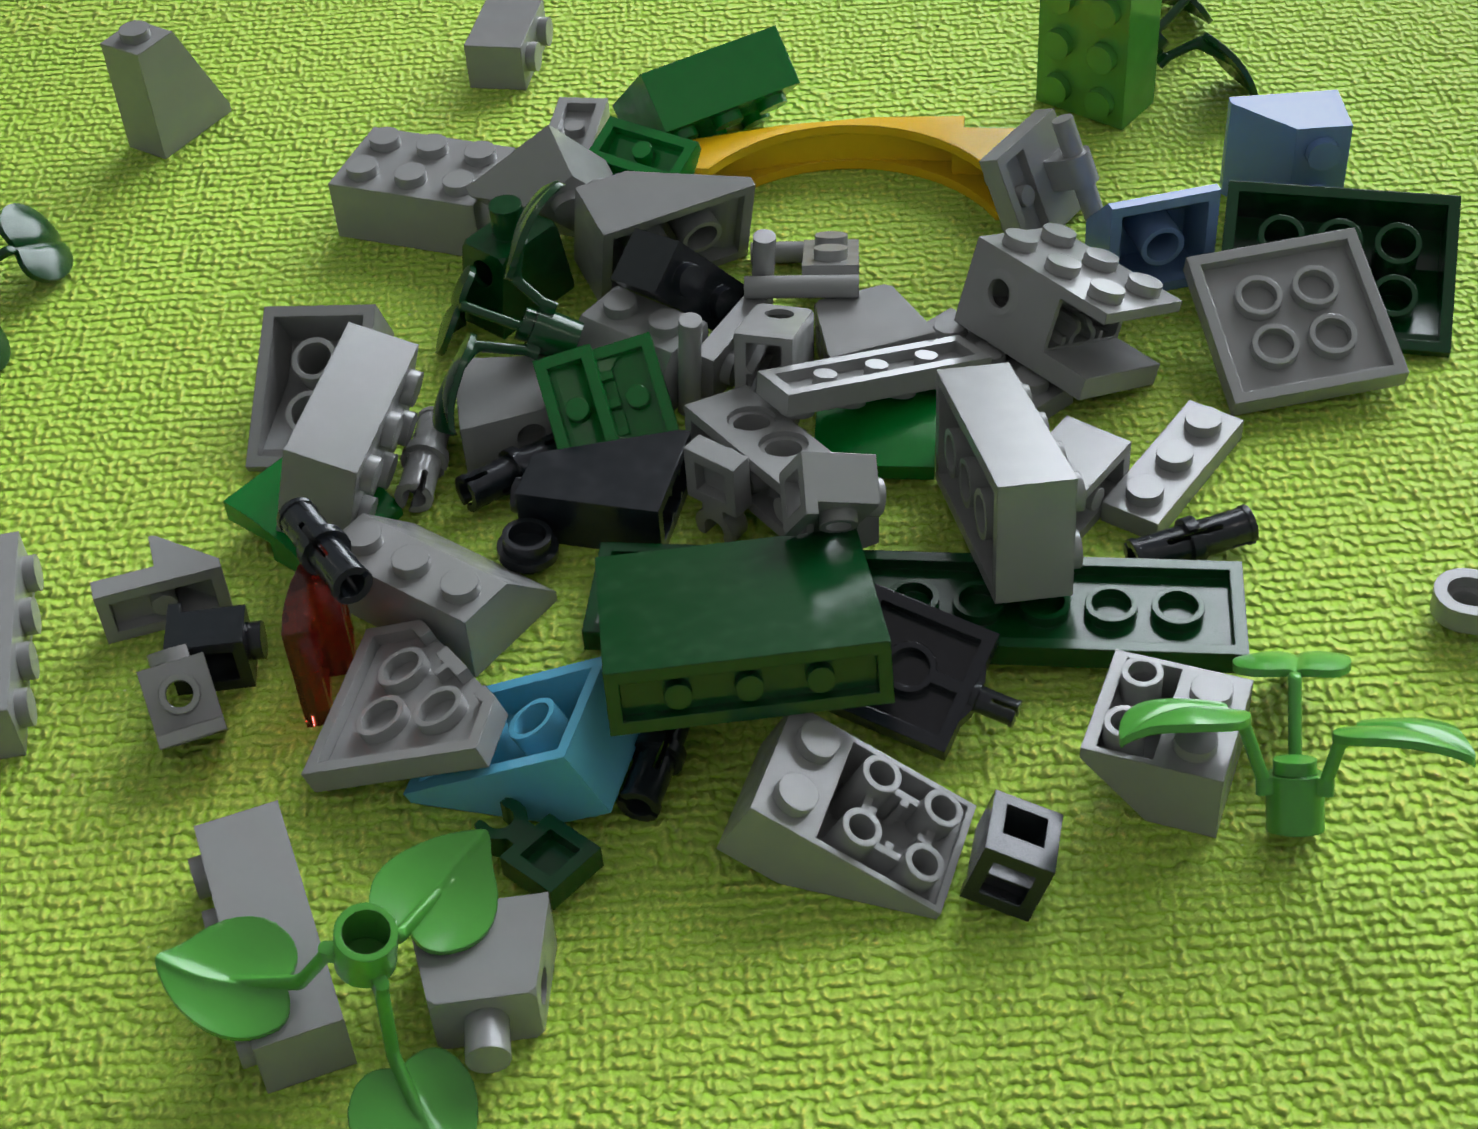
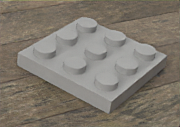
(1294, 321)

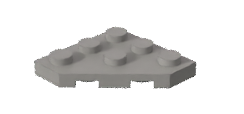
(404, 714)

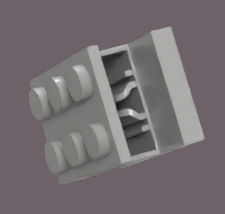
(1061, 308)

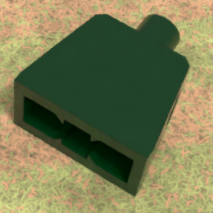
(488, 250)

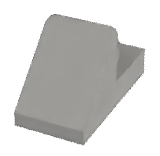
(139, 600)

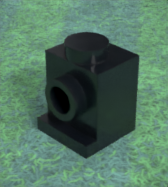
(225, 637)
(1012, 855)

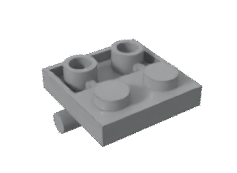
(1042, 173)

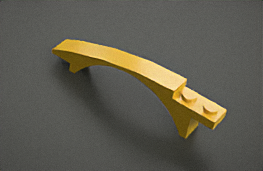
(916, 146)

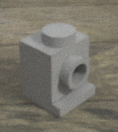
(830, 491)
(187, 723)

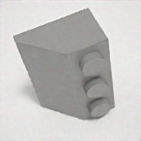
(458, 594)

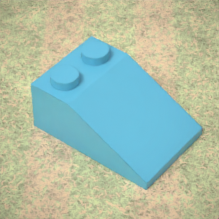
(549, 755)

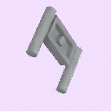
(828, 269)
(709, 366)

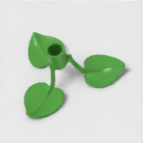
(1294, 786)
(240, 972)

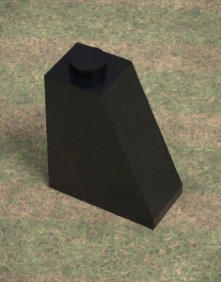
(607, 490)

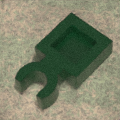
(542, 855)

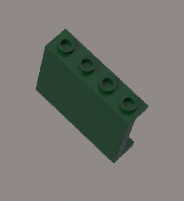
(740, 632)

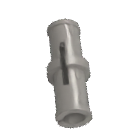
(423, 463)

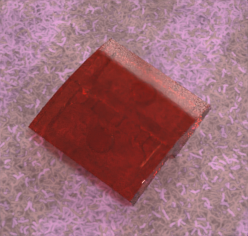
(317, 642)

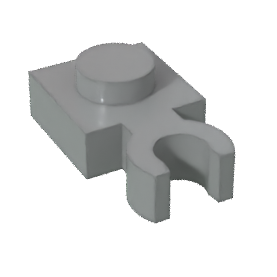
(722, 483)

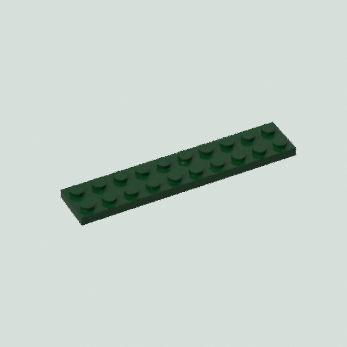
(1135, 605)

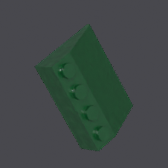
(1404, 236)

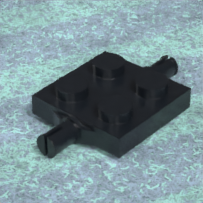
(936, 677)

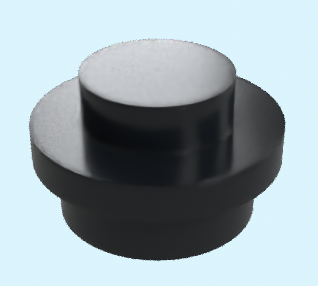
(527, 546)

